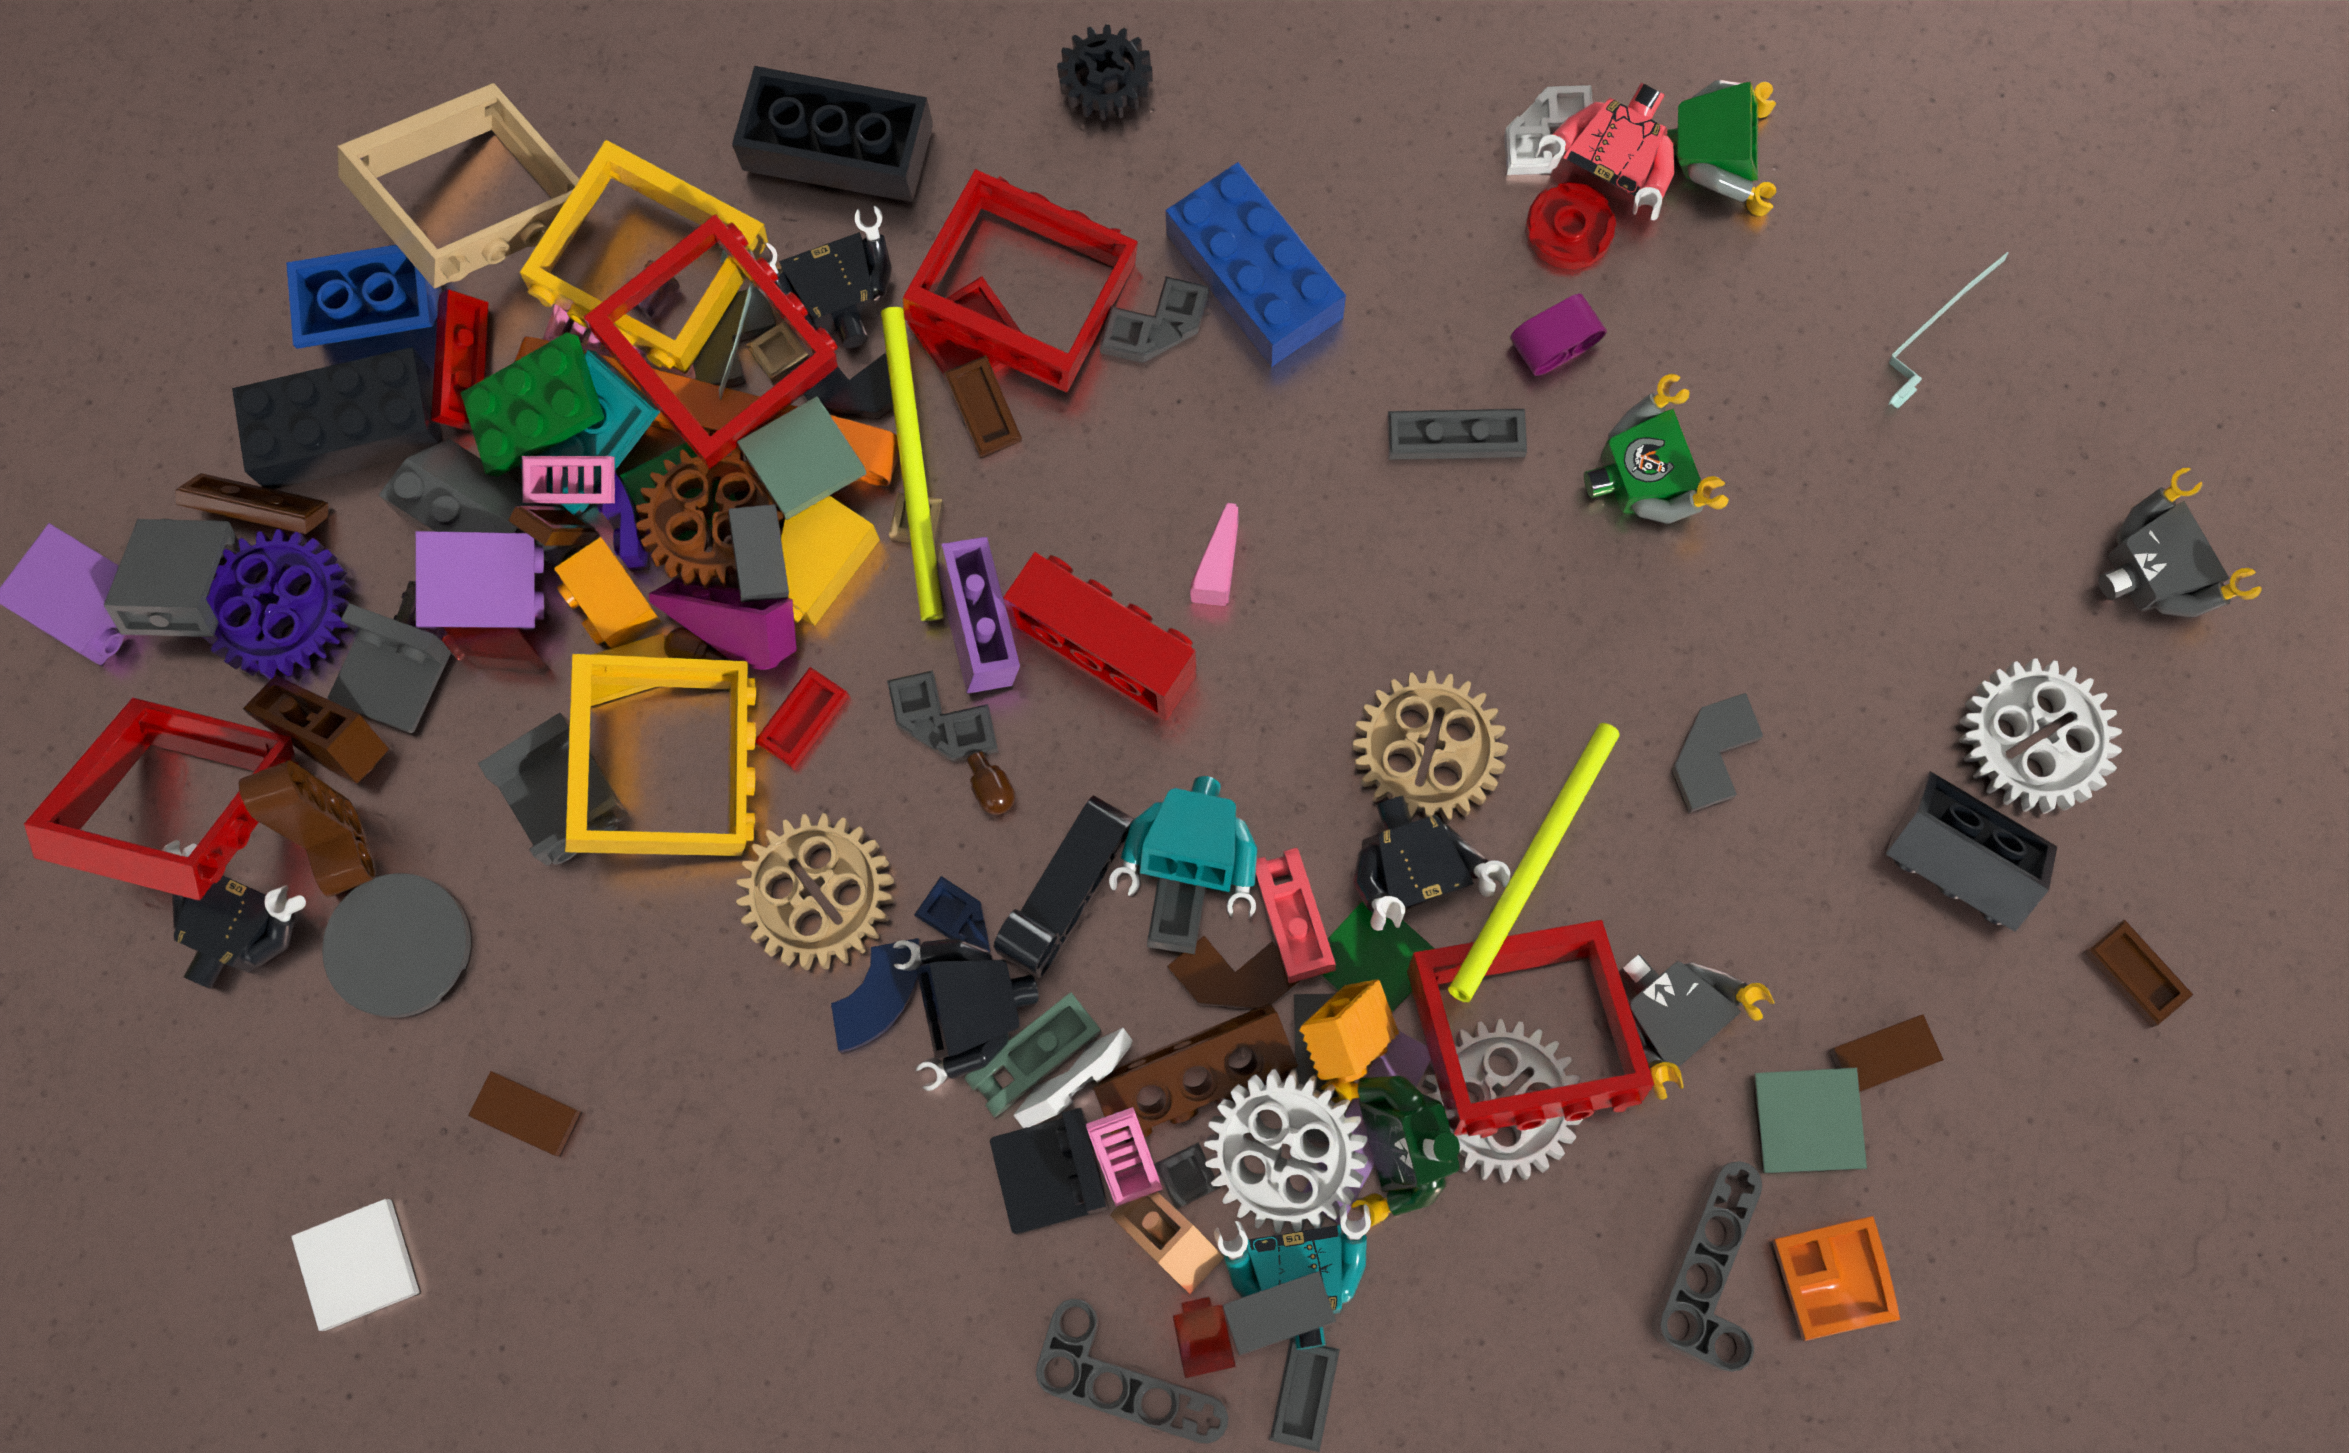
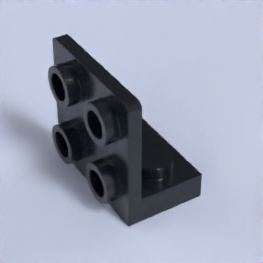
(1048, 1173)

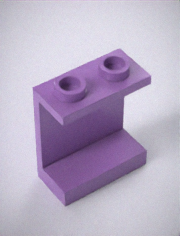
(477, 580)
(63, 592)

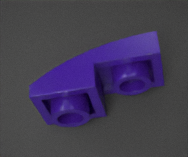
(626, 536)

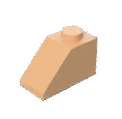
(1169, 1239)

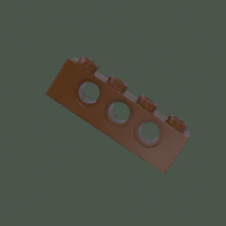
(1211, 1049)

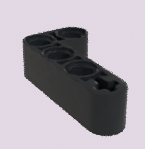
(1065, 888)

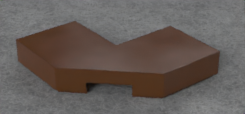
(1216, 984)

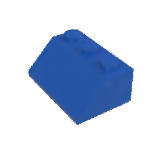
(358, 296)

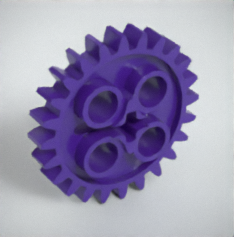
(314, 612)

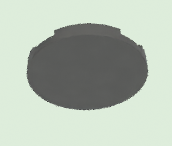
(396, 945)

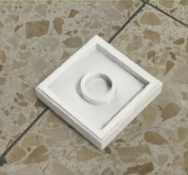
(355, 1264)

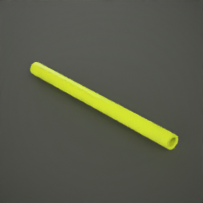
(912, 464)
(1533, 863)

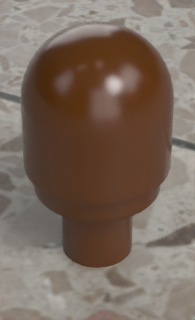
(687, 645)
(990, 785)

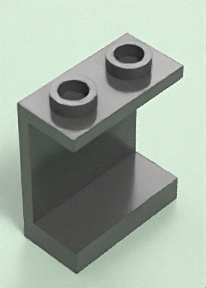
(168, 577)
(534, 784)

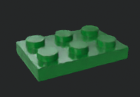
(532, 404)

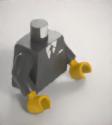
(2168, 559)
(1684, 1011)

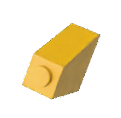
(822, 554)

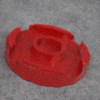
(1570, 225)

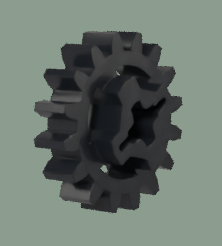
(1107, 76)

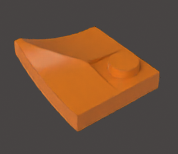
(1837, 1278)

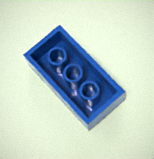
(1255, 264)

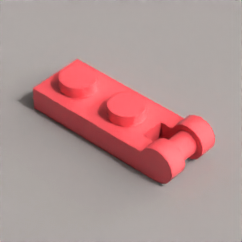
(1294, 917)

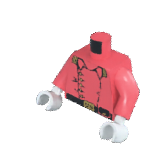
(1619, 146)

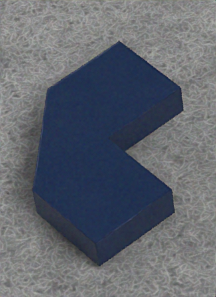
(954, 914)

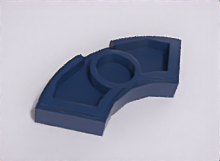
(877, 1000)

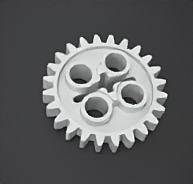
(2065, 772)
(1479, 1078)
(1271, 1192)

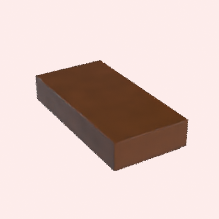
(982, 406)
(553, 525)
(2138, 973)
(1889, 1052)
(524, 1113)

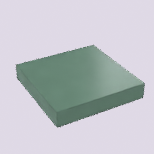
(801, 458)
(1810, 1120)

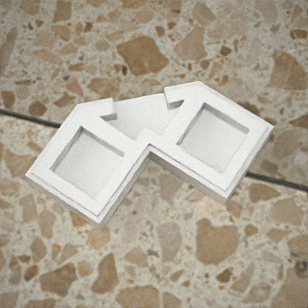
(1541, 119)
(1056, 1094)

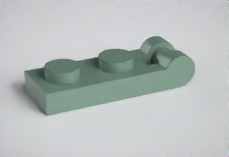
(1035, 1053)

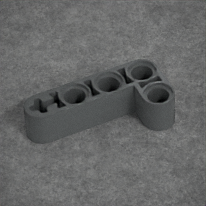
(1717, 1263)
(1134, 1383)

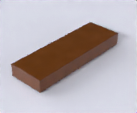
(252, 503)

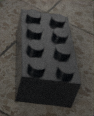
(833, 133)
(336, 419)

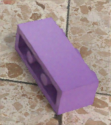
(977, 615)

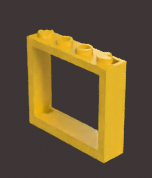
(672, 193)
(661, 672)

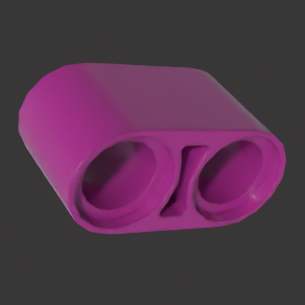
(1558, 334)

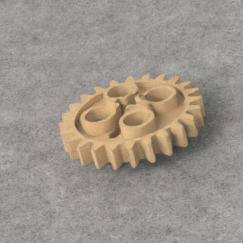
(1469, 759)
(781, 918)

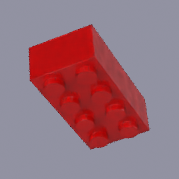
(1101, 634)

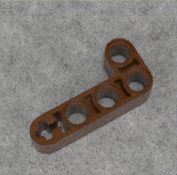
(315, 819)

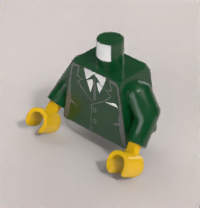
(1407, 1142)

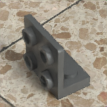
(388, 669)

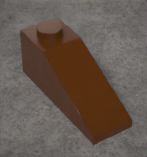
(318, 728)

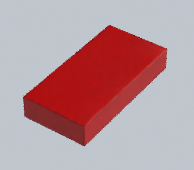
(802, 718)

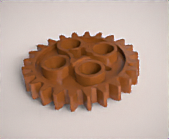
(670, 514)

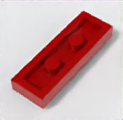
(458, 355)

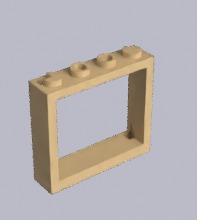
(431, 133)

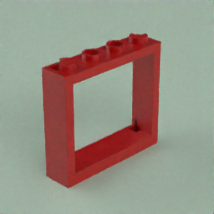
(761, 274)
(995, 339)
(57, 822)
(1533, 1108)

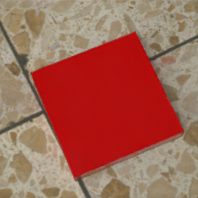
(948, 354)

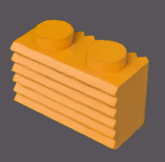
(1350, 1031)

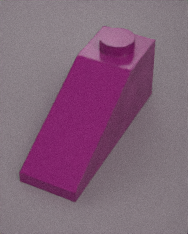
(739, 630)

